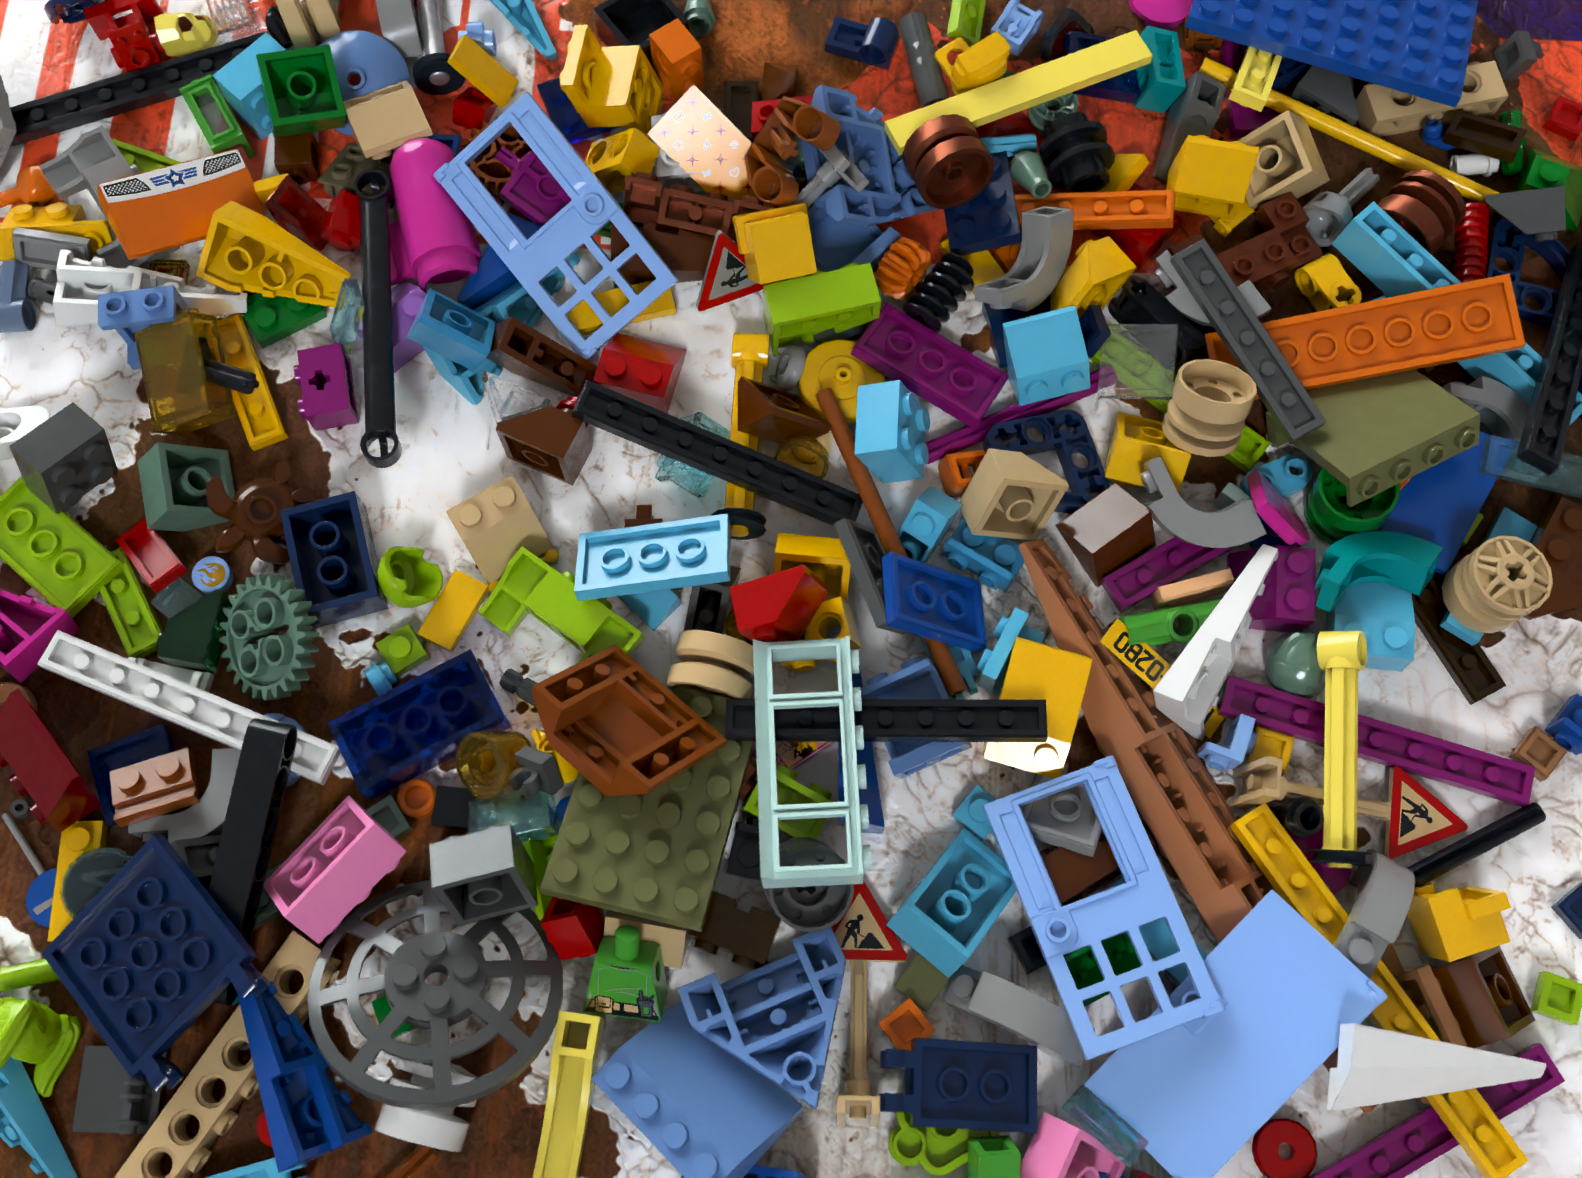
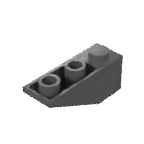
(1190, 114)

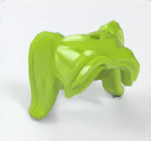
(39, 1037)

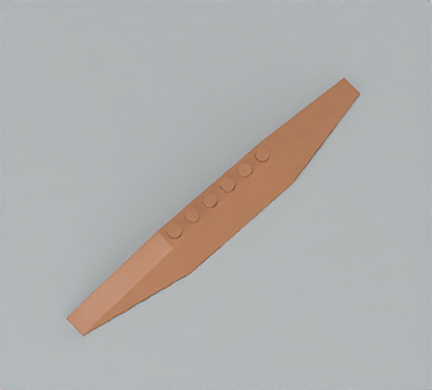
(1155, 762)

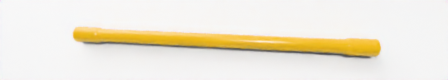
(1353, 135)

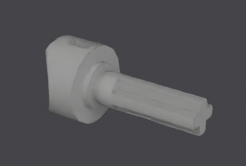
(1332, 212)

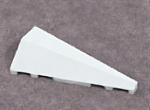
(82, 281)
(1395, 1066)

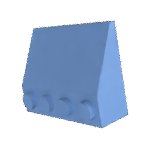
(696, 1099)

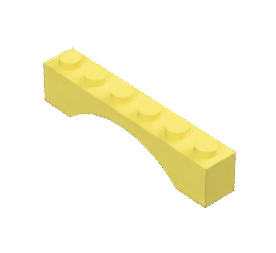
(569, 1094)

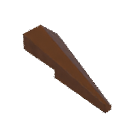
(683, 253)

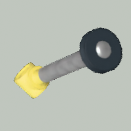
(432, 71)

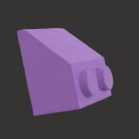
(405, 306)

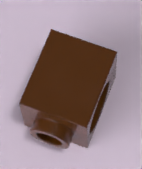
(298, 157)

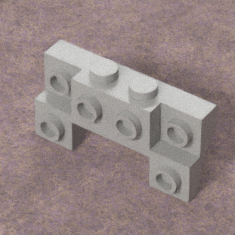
(84, 166)

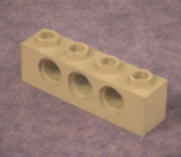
(1395, 112)

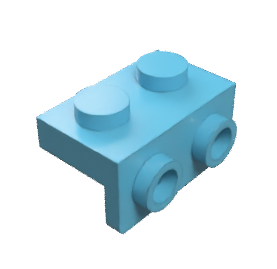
(995, 662)

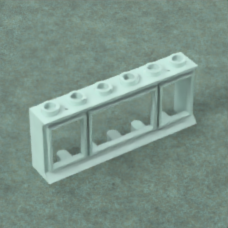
(854, 775)

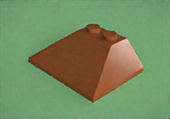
(621, 724)

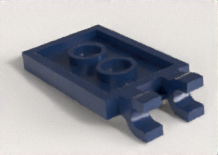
(965, 1085)

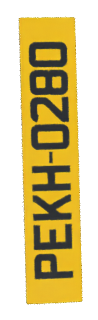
(1147, 665)

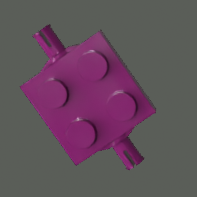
(531, 187)

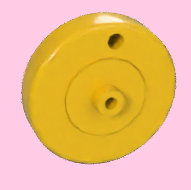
(833, 367)

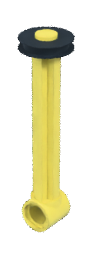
(1342, 657)

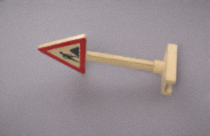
(1411, 814)
(863, 940)

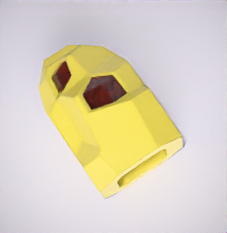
(184, 33)

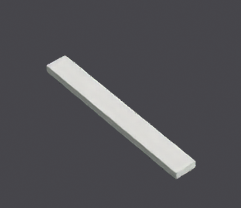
(175, 700)

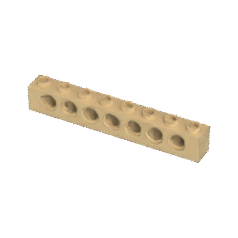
(222, 1062)

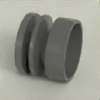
(814, 906)

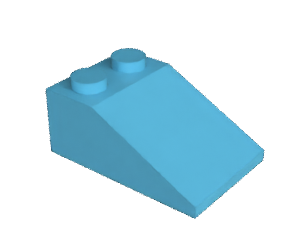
(1386, 619)
(955, 903)

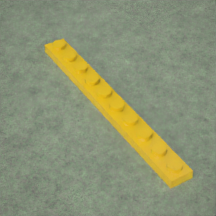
(1303, 889)

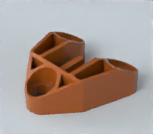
(765, 159)

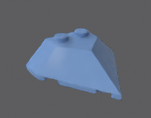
(777, 1014)

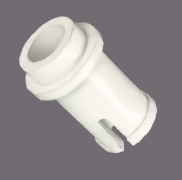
(1473, 164)

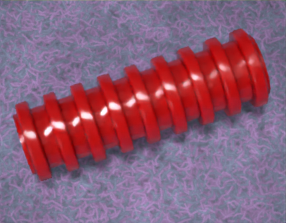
(1472, 243)

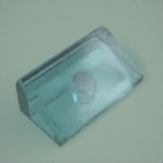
(1105, 1125)

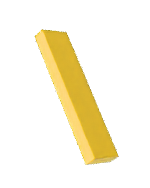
(256, 410)

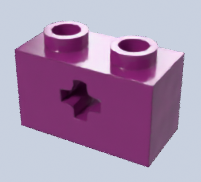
(326, 387)

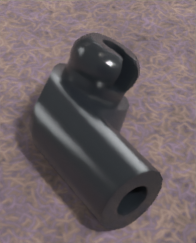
(276, 27)

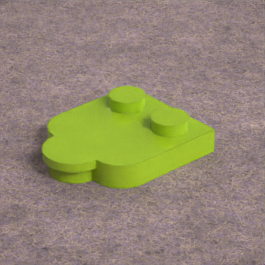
(933, 1148)

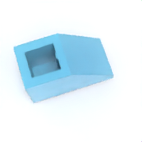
(927, 523)

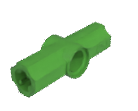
(1157, 625)

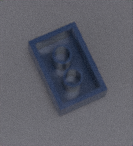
(334, 558)

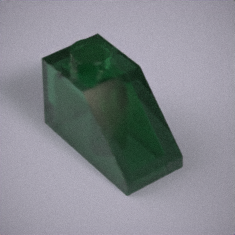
(194, 634)

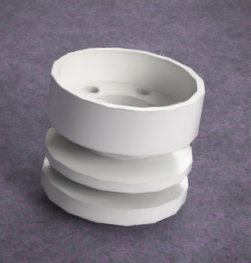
(431, 1126)

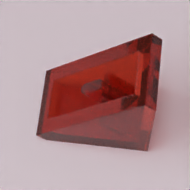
(297, 213)

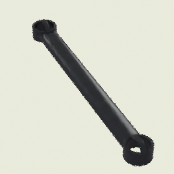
(377, 319)

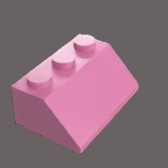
(333, 870)
(1067, 1152)

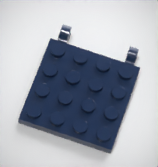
(151, 959)

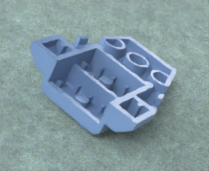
(862, 136)

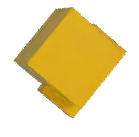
(776, 243)
(1457, 921)

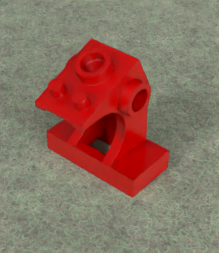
(131, 35)

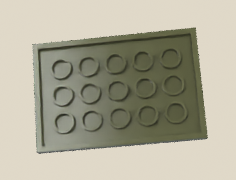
(655, 849)

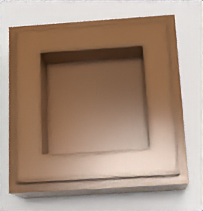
(1539, 751)

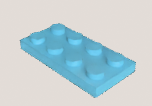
(653, 557)

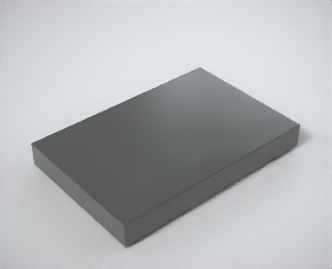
(866, 562)

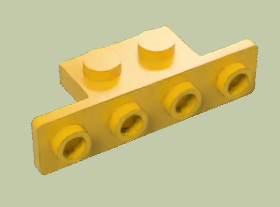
(53, 218)

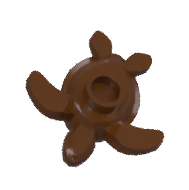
(256, 512)

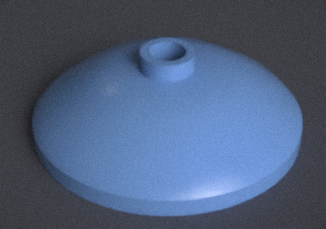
(369, 57)

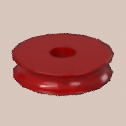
(1302, 1146)

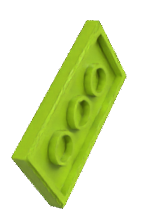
(52, 551)

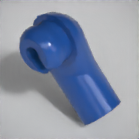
(1434, 135)

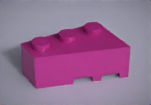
(27, 631)

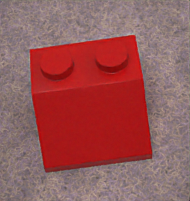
(640, 370)
(778, 604)

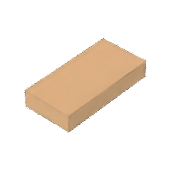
(1192, 589)

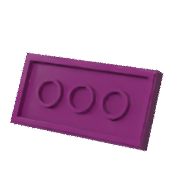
(930, 365)

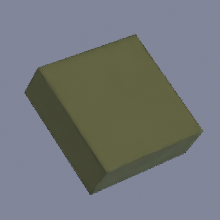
(921, 982)

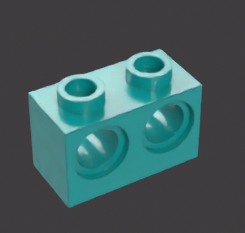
(1164, 77)

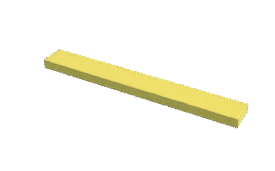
(1030, 86)

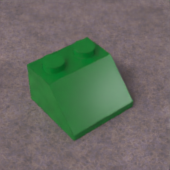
(301, 90)

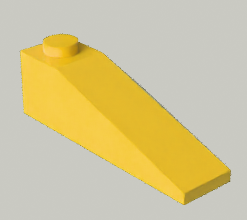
(261, 257)

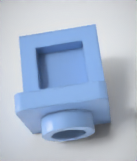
(1238, 742)

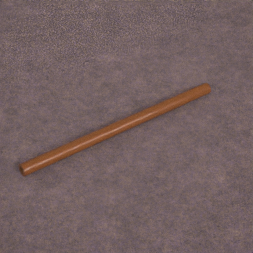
(882, 523)

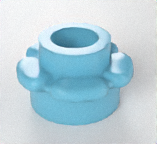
(380, 677)

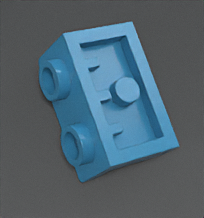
(991, 558)

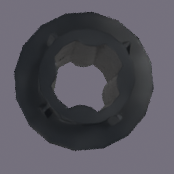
(1077, 154)

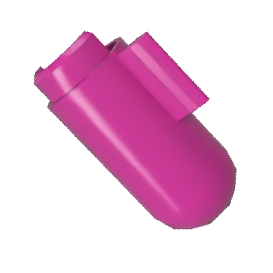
(433, 235)

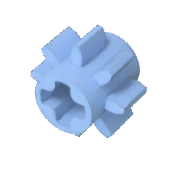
(484, 38)

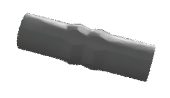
(920, 58)

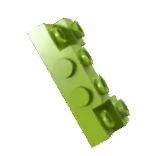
(549, 597)

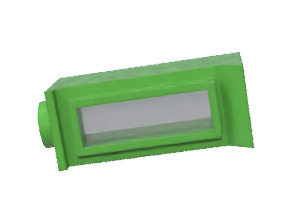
(214, 115)

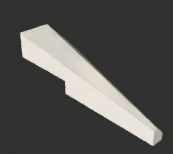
(1201, 668)

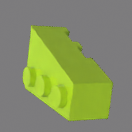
(819, 302)

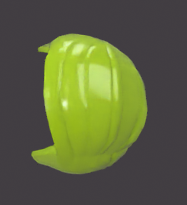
(408, 578)

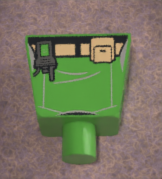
(627, 978)

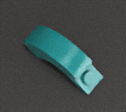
(1375, 557)

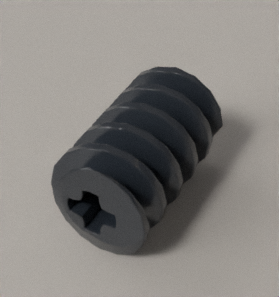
(940, 291)

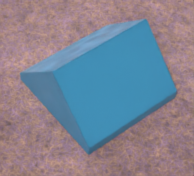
(452, 330)

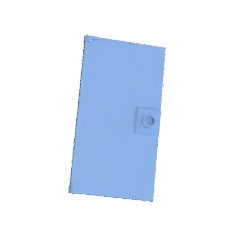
(1221, 1077)

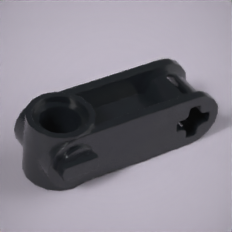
(1153, 308)

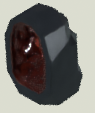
(1066, 20)

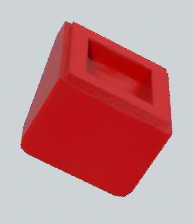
(472, 108)

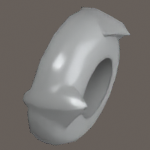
(789, 367)

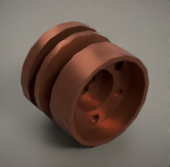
(1425, 207)

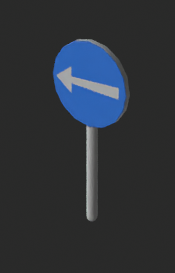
(41, 891)

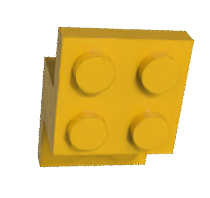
(610, 83)

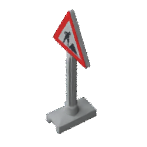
(726, 270)

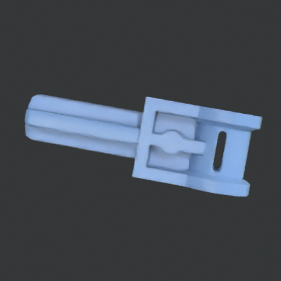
(1018, 25)

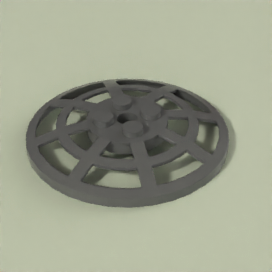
(429, 1005)

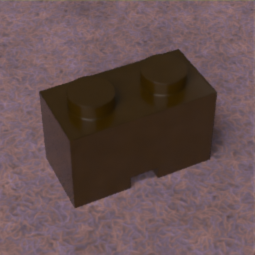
(737, 932)

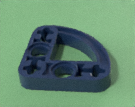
(1552, 251)
(1064, 444)

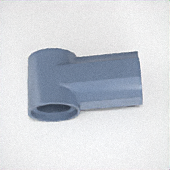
(16, 309)

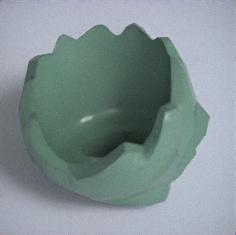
(1294, 664)

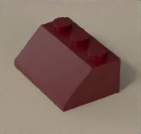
(42, 766)

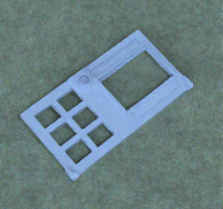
(563, 234)
(1118, 910)

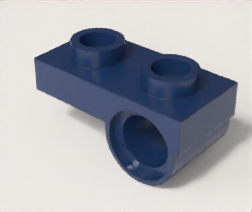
(868, 44)

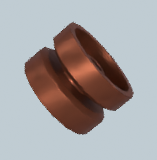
(948, 161)

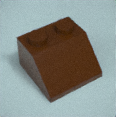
(547, 442)
(1484, 997)

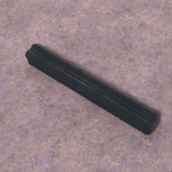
(1477, 843)

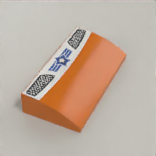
(175, 202)

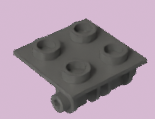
(112, 1099)

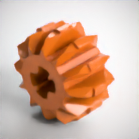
(902, 268)

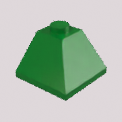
(1548, 171)

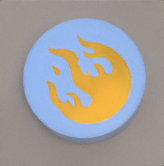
(212, 574)

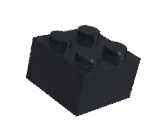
(633, 20)

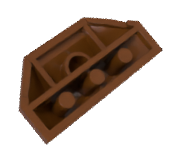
(1561, 544)

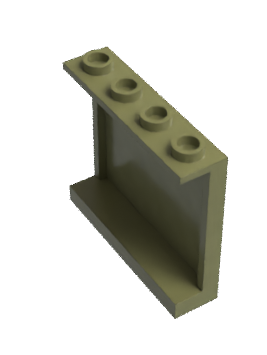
(1384, 431)

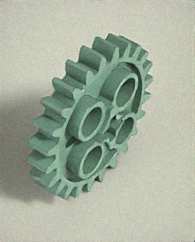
(259, 613)

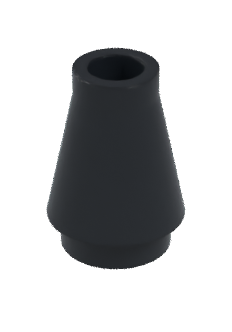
(1299, 816)

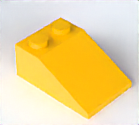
(1049, 675)

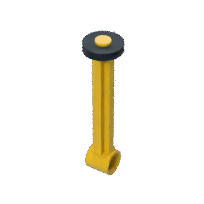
(749, 360)

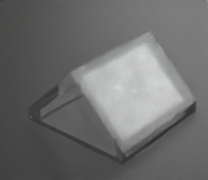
(509, 399)

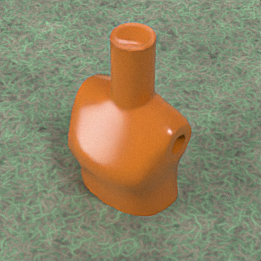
(30, 188)

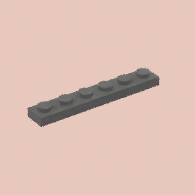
(1247, 341)

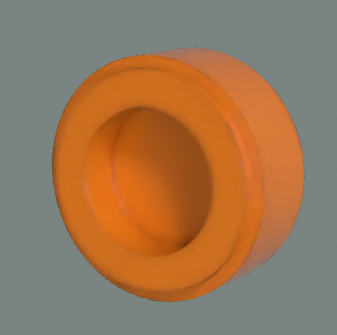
(417, 798)

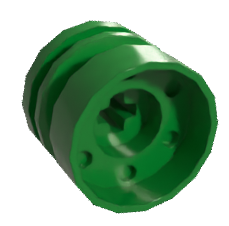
(1331, 516)

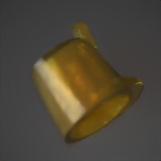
(487, 761)

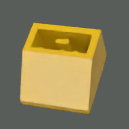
(1211, 176)

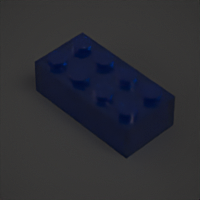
(417, 724)

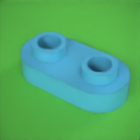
(1281, 478)

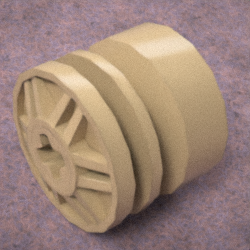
(1208, 407)
(1497, 584)

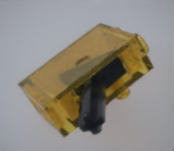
(188, 373)

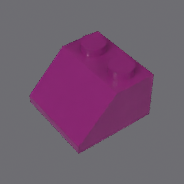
(1289, 590)

